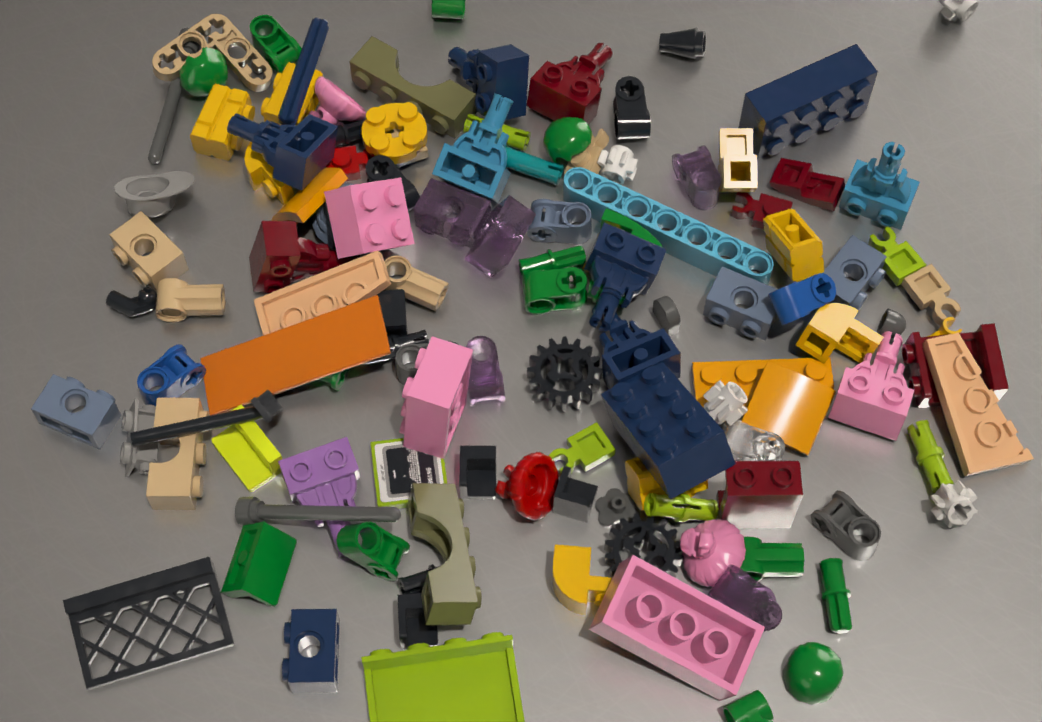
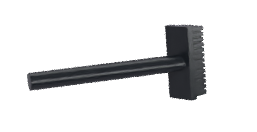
(264, 408)

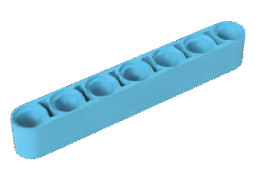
(683, 228)

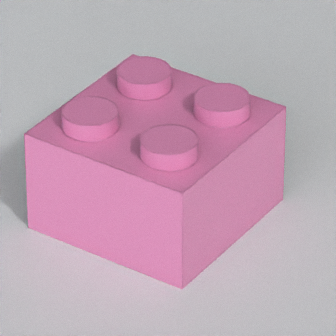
(369, 217)

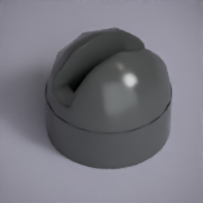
(892, 322)

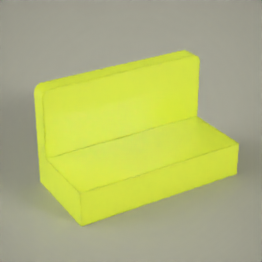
(248, 453)

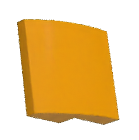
(309, 199)
(789, 406)

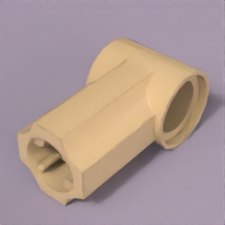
(417, 284)
(179, 300)

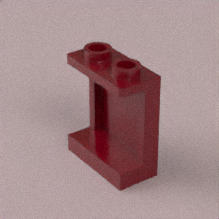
(984, 349)
(761, 494)

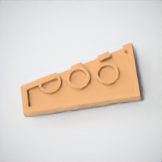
(323, 293)
(971, 410)

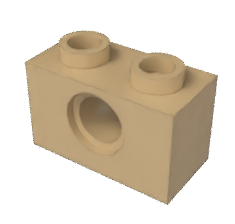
(142, 236)

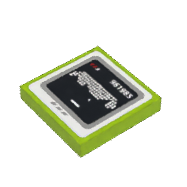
(399, 468)

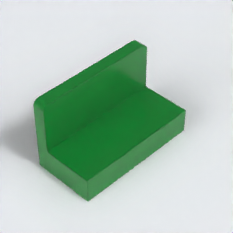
(259, 563)

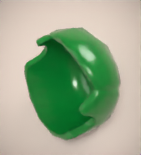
(202, 72)
(566, 138)
(813, 673)

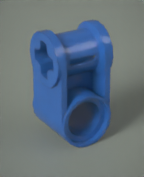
(802, 297)
(173, 372)

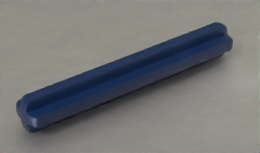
(303, 72)

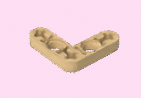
(223, 42)

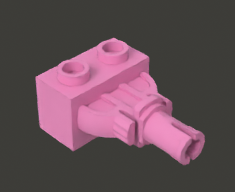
(873, 394)

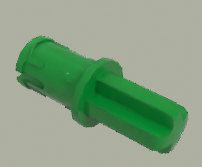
(553, 260)
(836, 595)

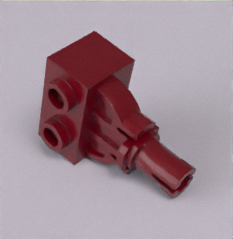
(570, 86)
(284, 257)

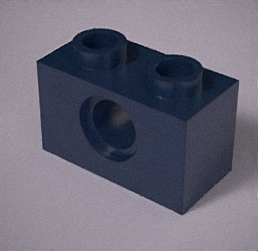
(318, 672)

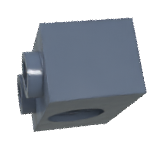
(858, 262)
(733, 289)
(89, 425)

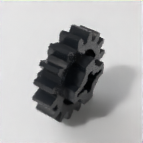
(564, 373)
(662, 556)

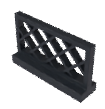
(139, 592)

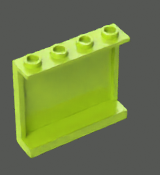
(445, 682)

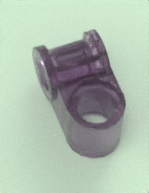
(696, 173)
(485, 375)
(747, 597)

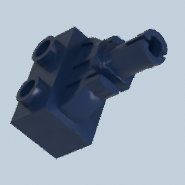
(493, 71)
(292, 150)
(622, 267)
(633, 350)

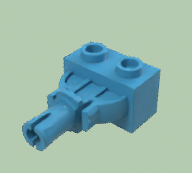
(479, 156)
(879, 190)

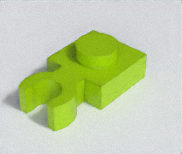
(900, 259)
(586, 448)

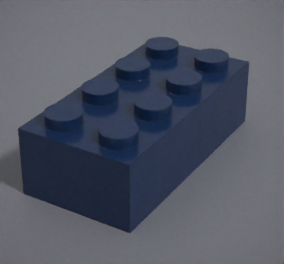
(808, 100)
(668, 429)

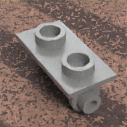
(138, 456)

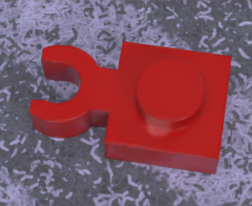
(350, 161)

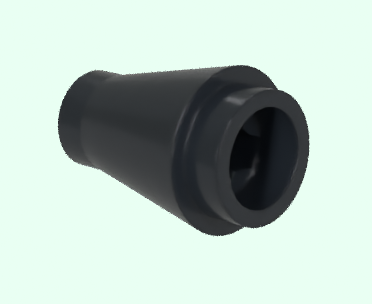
(684, 43)

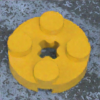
(394, 116)

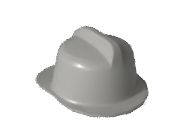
(153, 193)

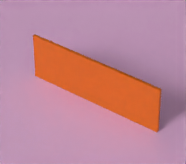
(295, 355)

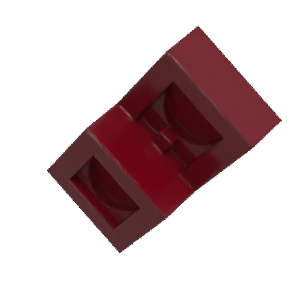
(801, 183)

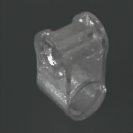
(752, 443)

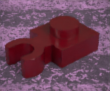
(758, 209)

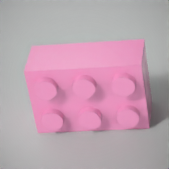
(435, 397)

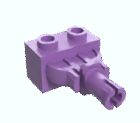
(323, 478)

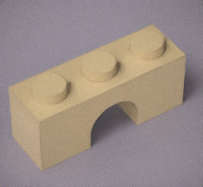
(177, 481)

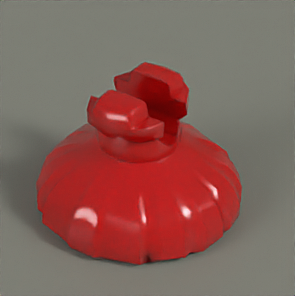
(530, 485)

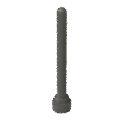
(169, 109)
(252, 510)

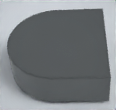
(667, 314)

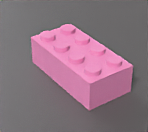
(677, 628)

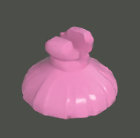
(335, 103)
(710, 550)

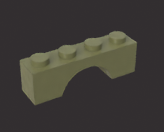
(442, 105)
(449, 590)

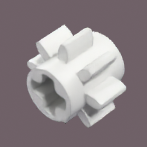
(958, 9)
(618, 164)
(725, 402)
(954, 504)

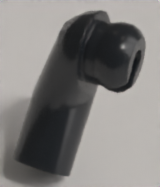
(133, 306)

